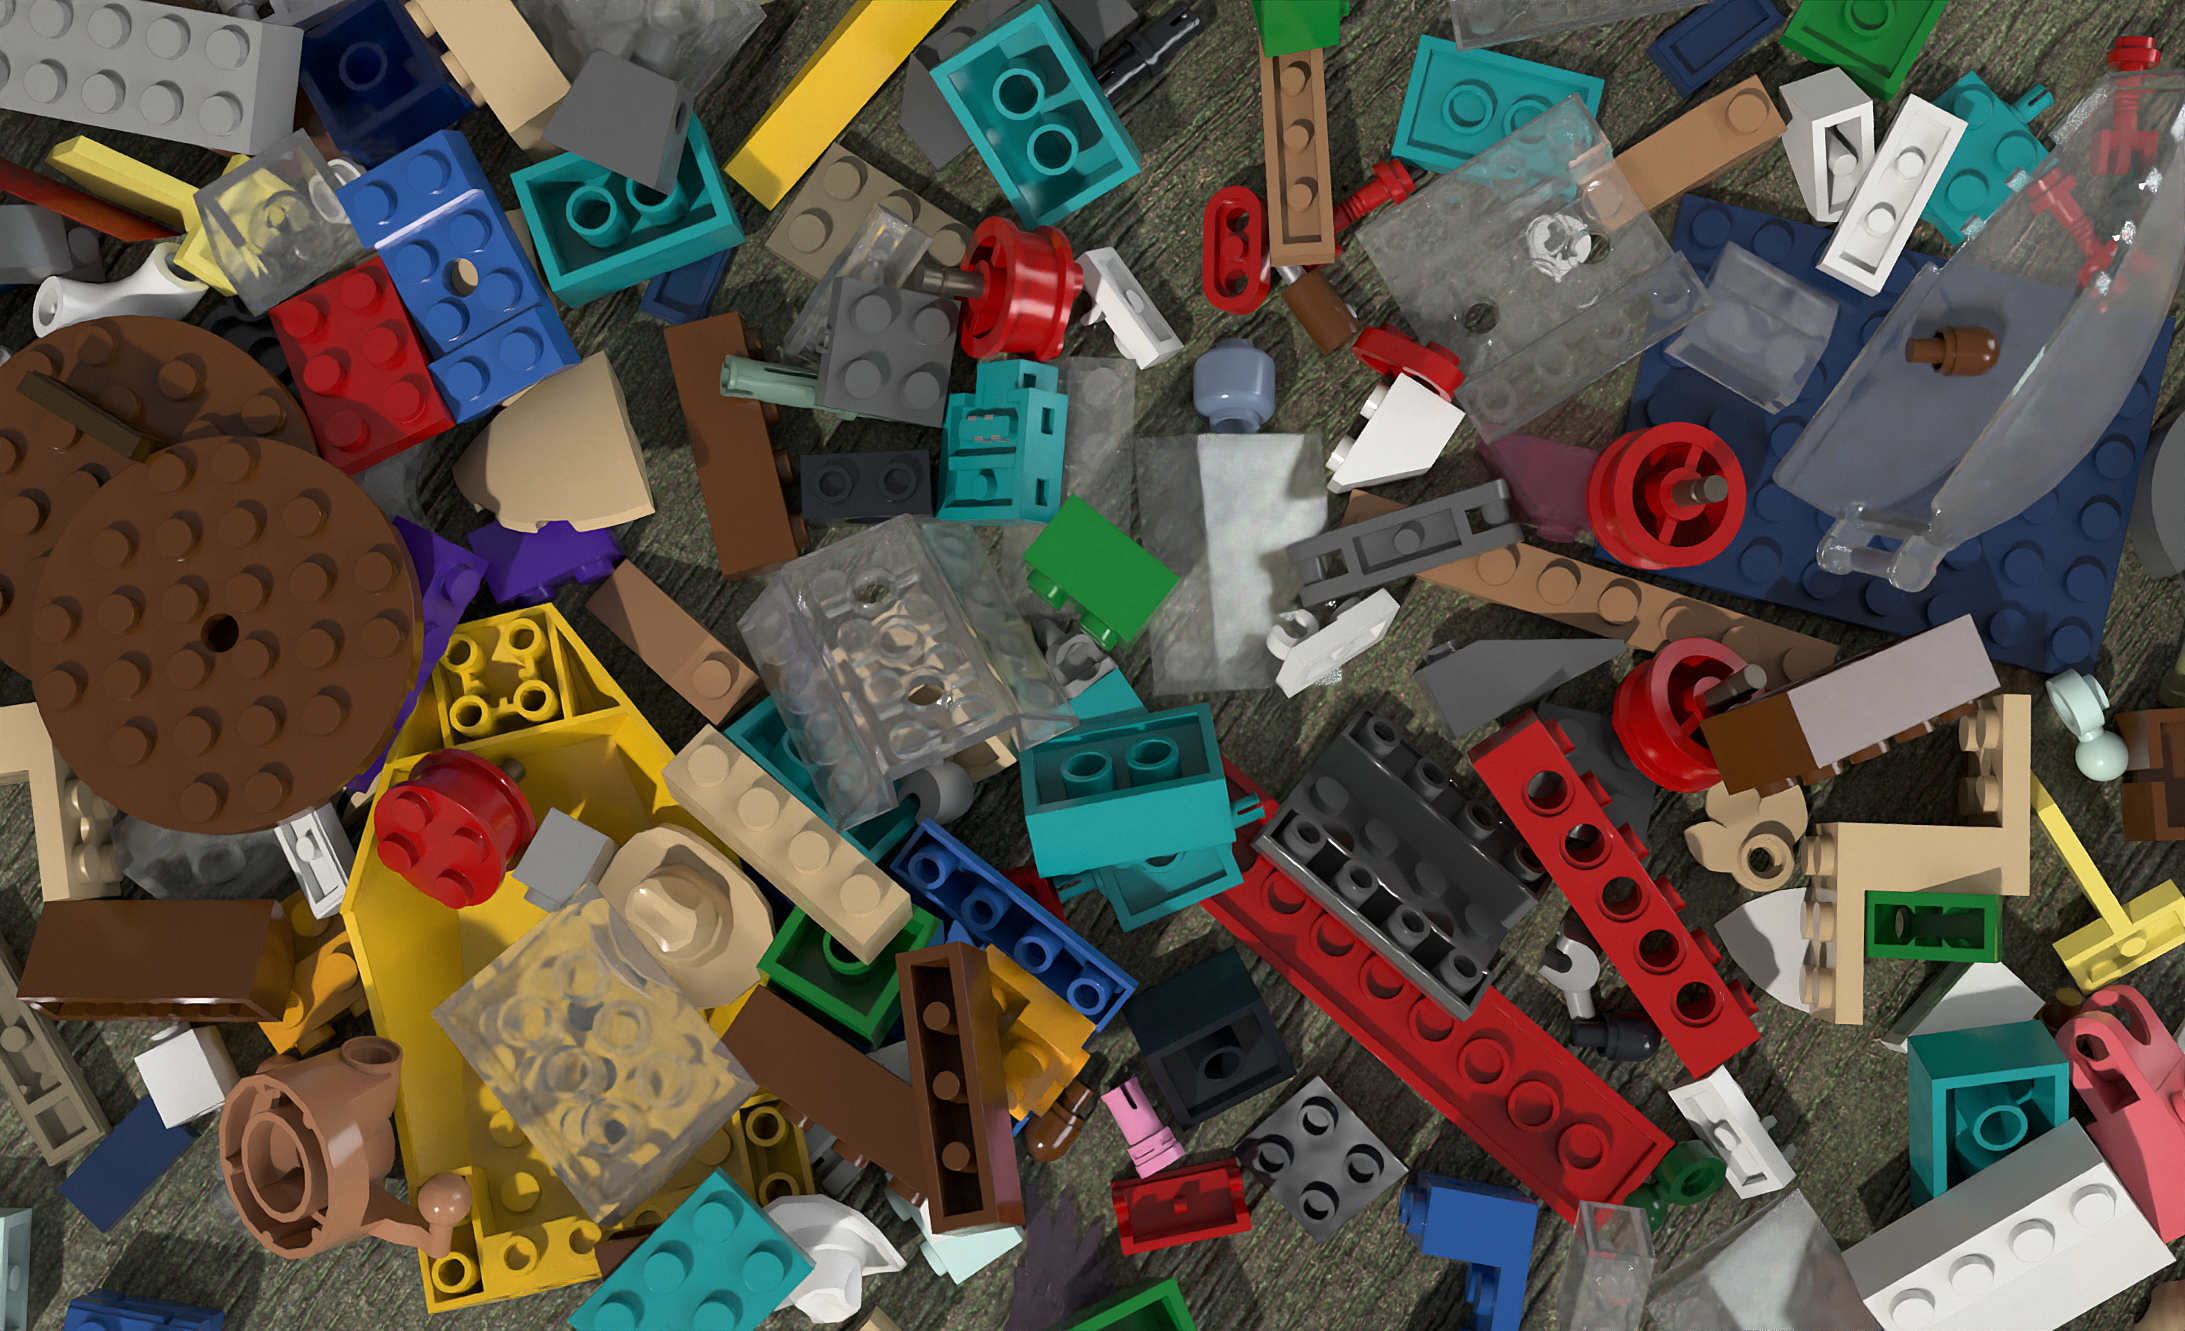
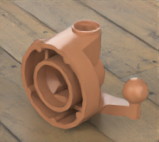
(313, 1151)

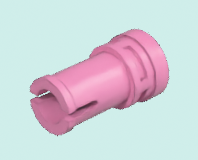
(1150, 1143)

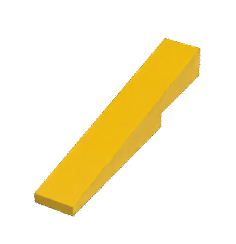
(829, 93)

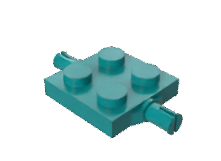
(1986, 154)
(1165, 882)

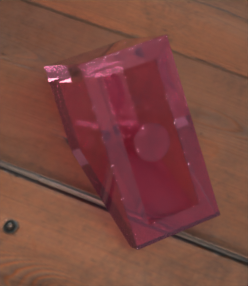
(1543, 481)

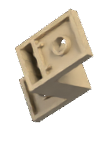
(69, 817)
(1975, 859)

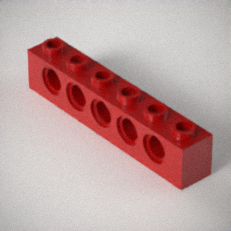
(1698, 1032)

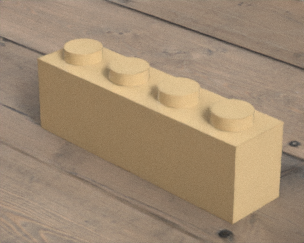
(788, 844)

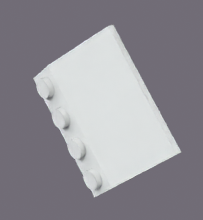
(2011, 1245)

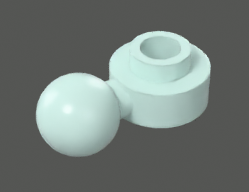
(2080, 705)

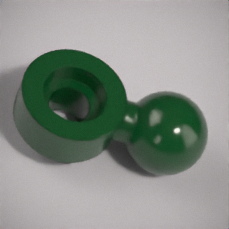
(1683, 1177)

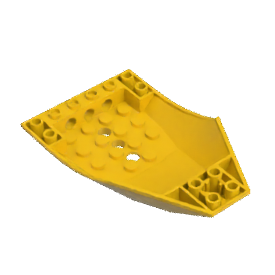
(539, 696)

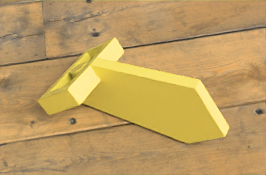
(147, 192)
(2123, 934)

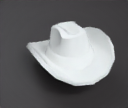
(844, 1250)

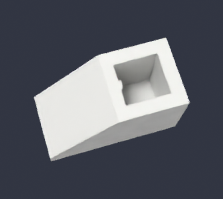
(1400, 440)

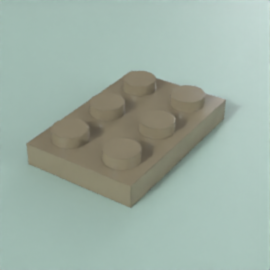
(836, 205)

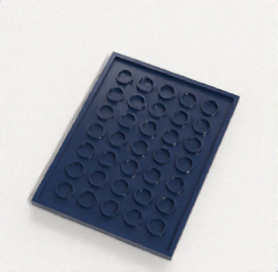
(2030, 583)

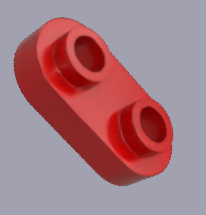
(1234, 253)
(1393, 351)

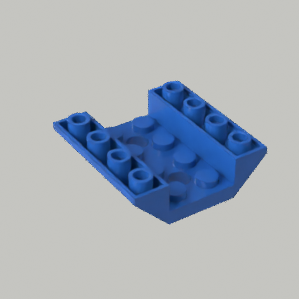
(987, 908)

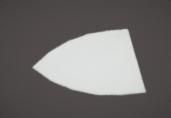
(1768, 942)

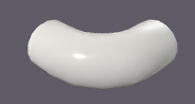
(155, 289)

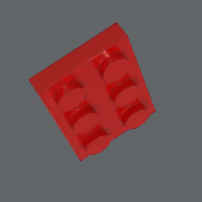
(360, 368)

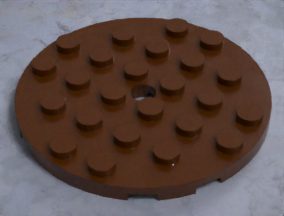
(152, 373)
(319, 655)

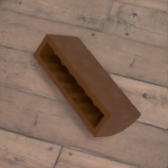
(160, 961)

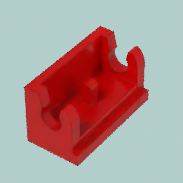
(1180, 1206)

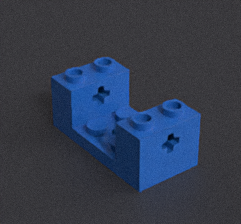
(1479, 1225)

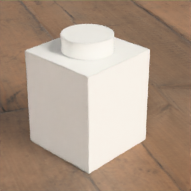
(187, 1072)

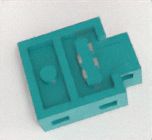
(1003, 447)

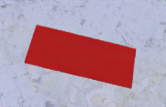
(78, 205)

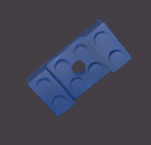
(423, 218)

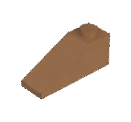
(1702, 144)
(676, 645)

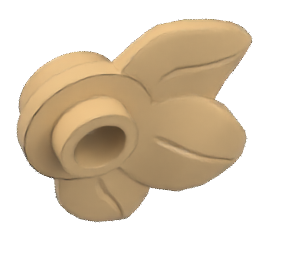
(1743, 824)

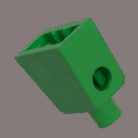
(1934, 926)

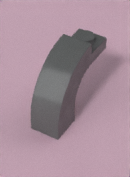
(43, 245)
(2159, 500)

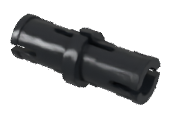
(1147, 51)

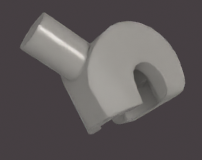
(1072, 658)
(943, 791)
(1575, 970)

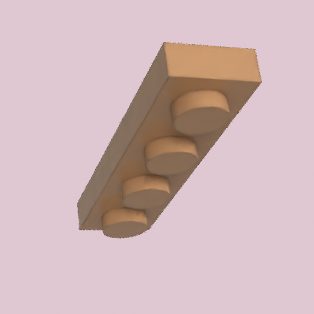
(1297, 158)

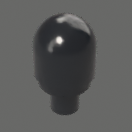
(1619, 1035)

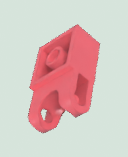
(2135, 1099)

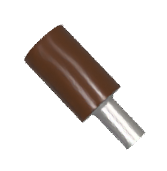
(1319, 308)

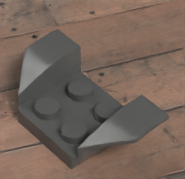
(925, 110)

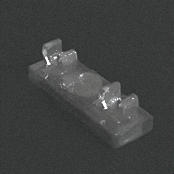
(879, 252)

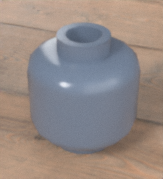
(1234, 387)

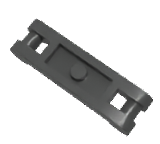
(1404, 543)

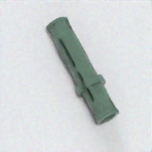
(775, 384)

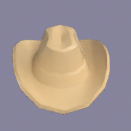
(691, 912)

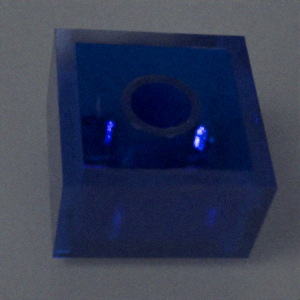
(378, 81)

